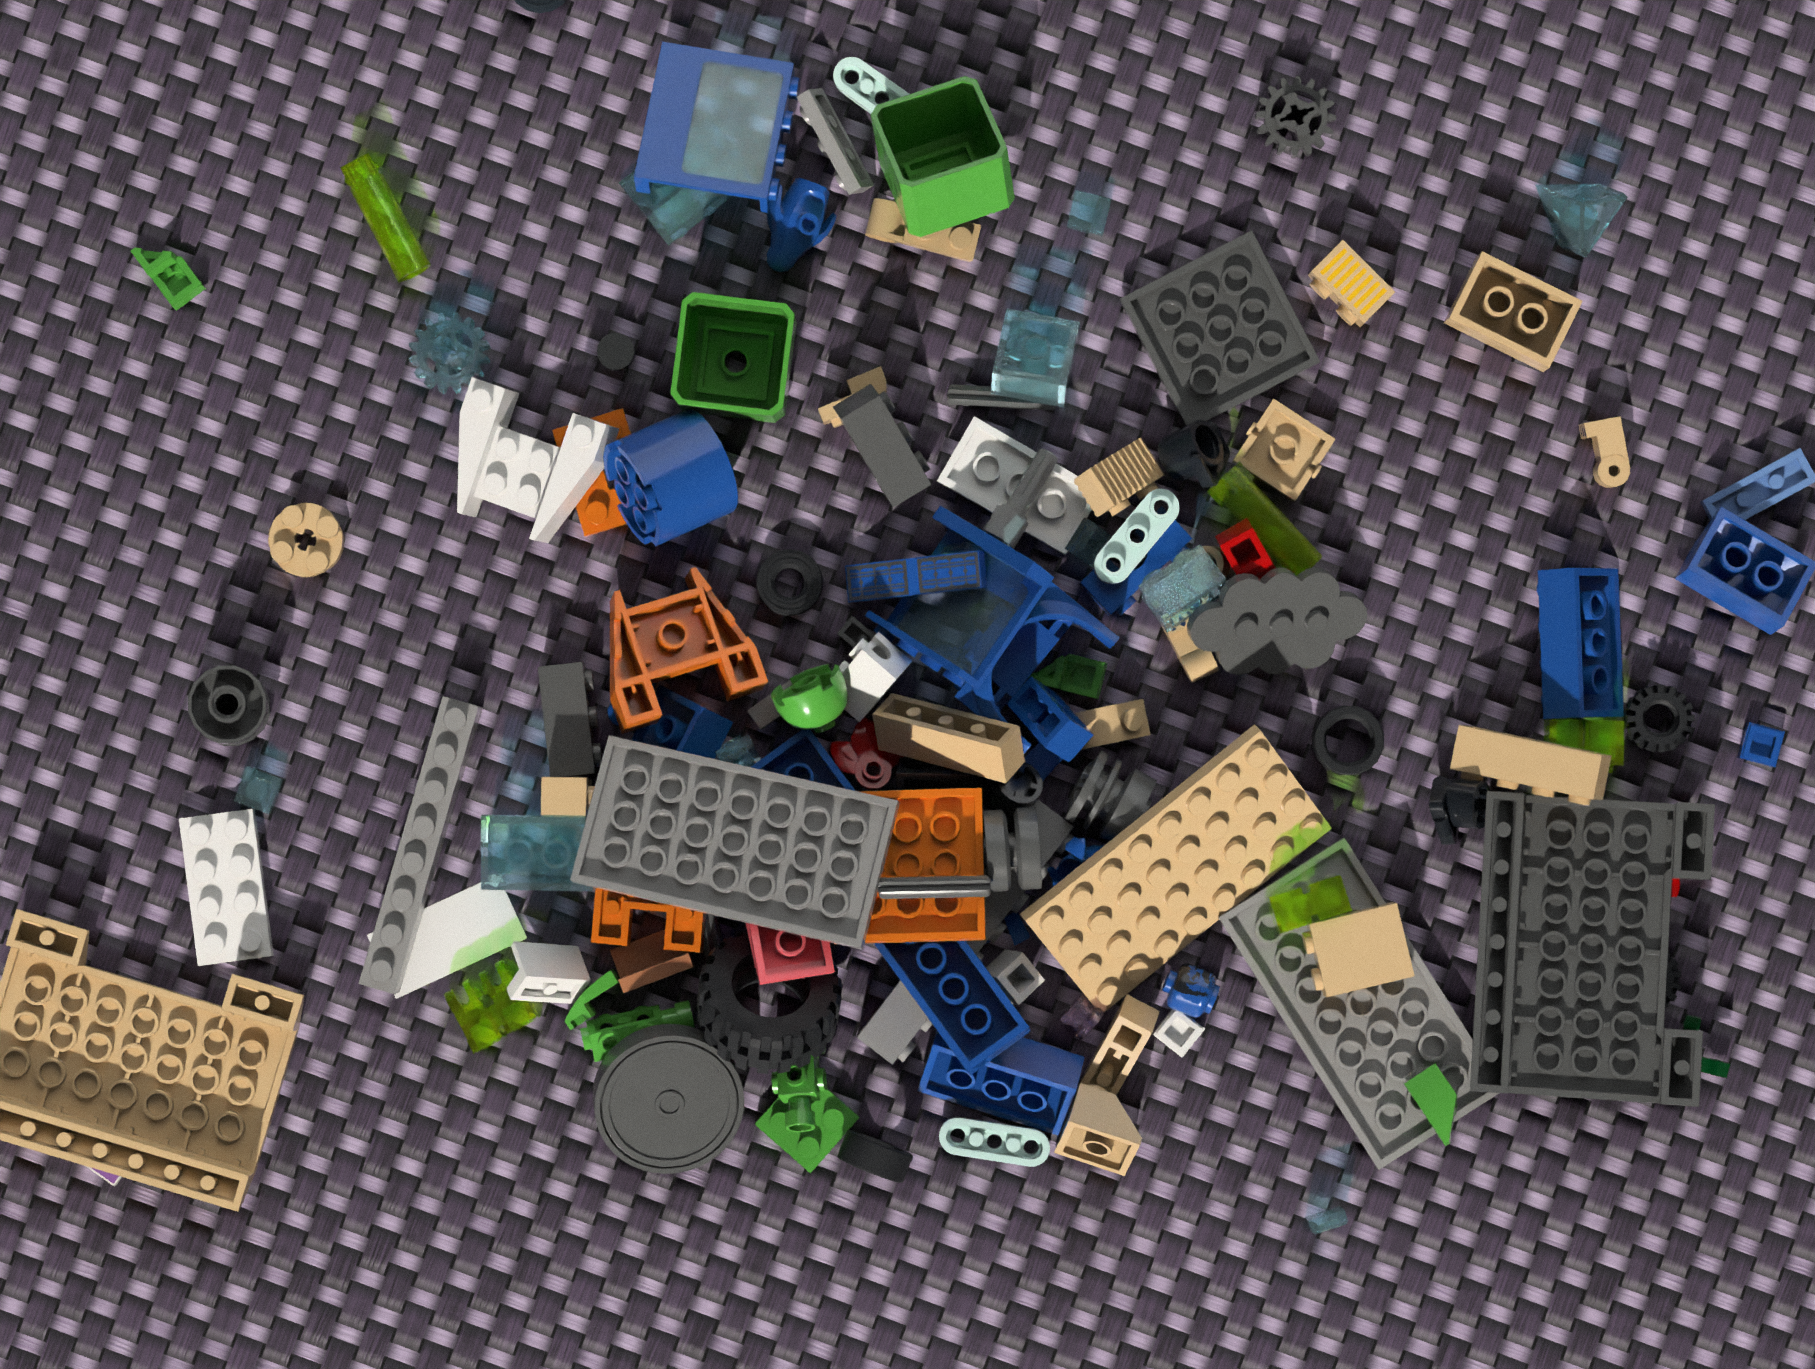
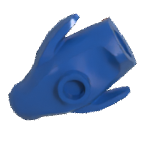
(797, 223)

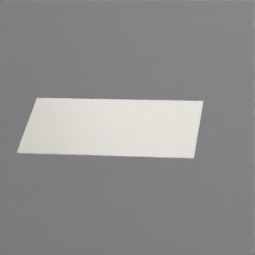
(459, 934)

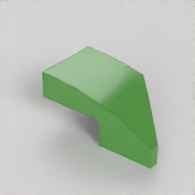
(170, 275)
(1074, 675)
(582, 1008)
(1435, 1100)

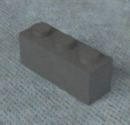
(883, 444)
(569, 719)

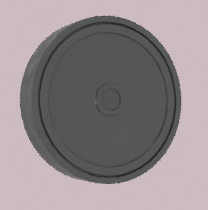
(667, 1099)

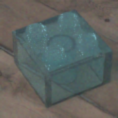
(1035, 357)

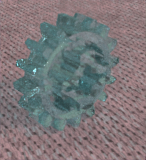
(434, 349)

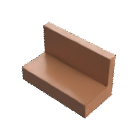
(648, 961)

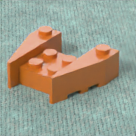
(671, 640)

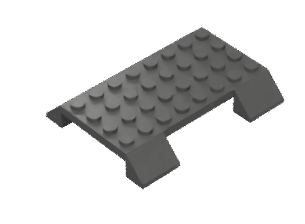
(1581, 948)

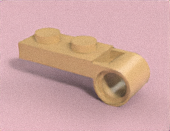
(888, 226)

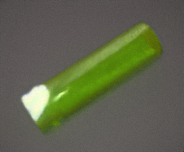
(385, 218)
(1272, 527)

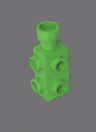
(625, 1023)
(800, 1094)

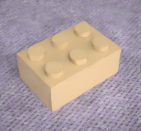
(1513, 311)

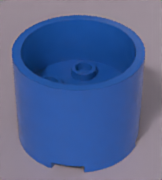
(671, 477)

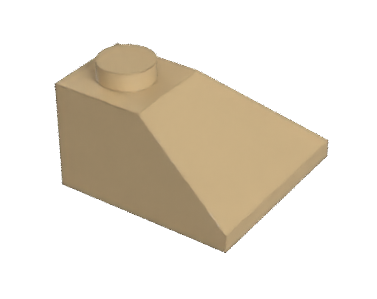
(1098, 1131)

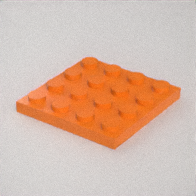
(932, 836)

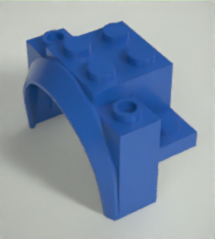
(1028, 650)

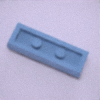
(1763, 487)

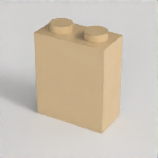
(1358, 950)

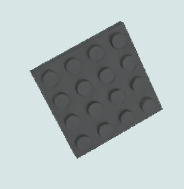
(1219, 330)

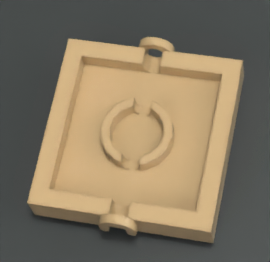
(1284, 450)

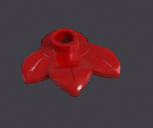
(863, 752)

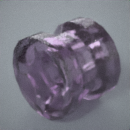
(1081, 1016)

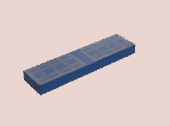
(916, 576)

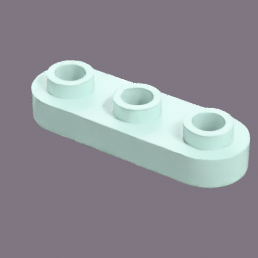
(867, 87)
(1131, 553)
(1009, 1151)

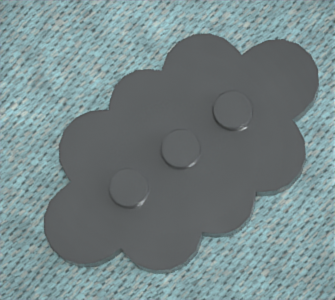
(1277, 621)

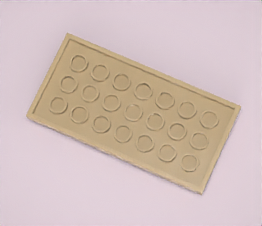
(1176, 869)

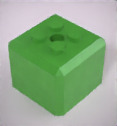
(943, 156)
(722, 325)

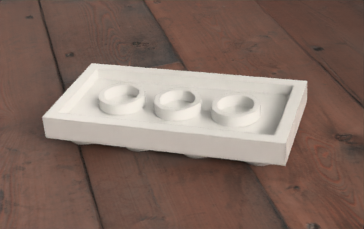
(989, 468)
(226, 887)

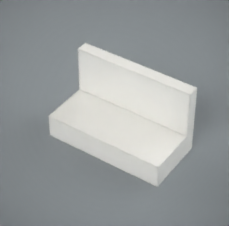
(548, 973)

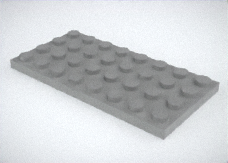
(735, 842)
(1362, 1039)

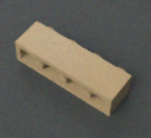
(949, 737)
(1531, 763)

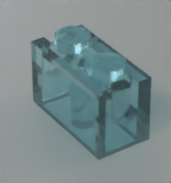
(1182, 587)

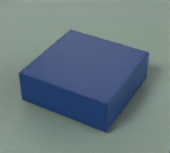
(1761, 744)

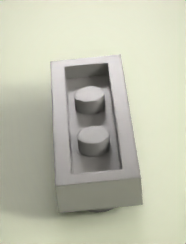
(834, 141)

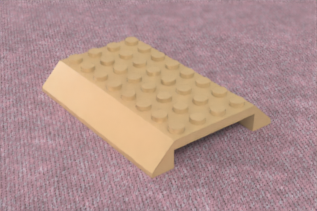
(138, 1071)

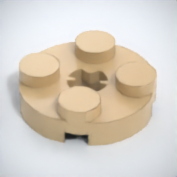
(317, 558)

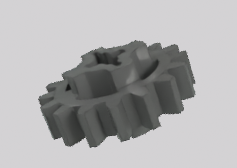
(1301, 132)

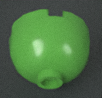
(812, 699)

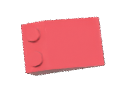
(787, 955)

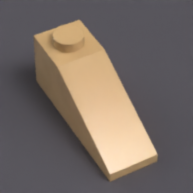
(1121, 1045)

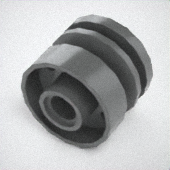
(210, 692)
(1109, 798)

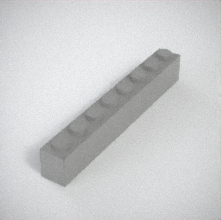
(420, 845)
(899, 1015)

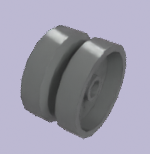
(1012, 849)

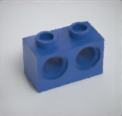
(1050, 719)

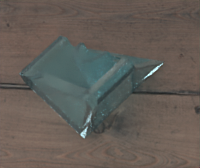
(1579, 213)

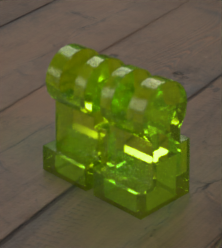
(483, 1024)

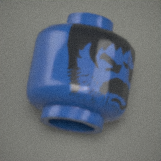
(1191, 990)

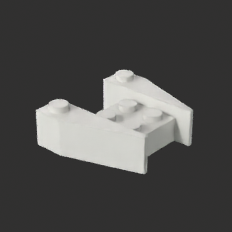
(520, 469)

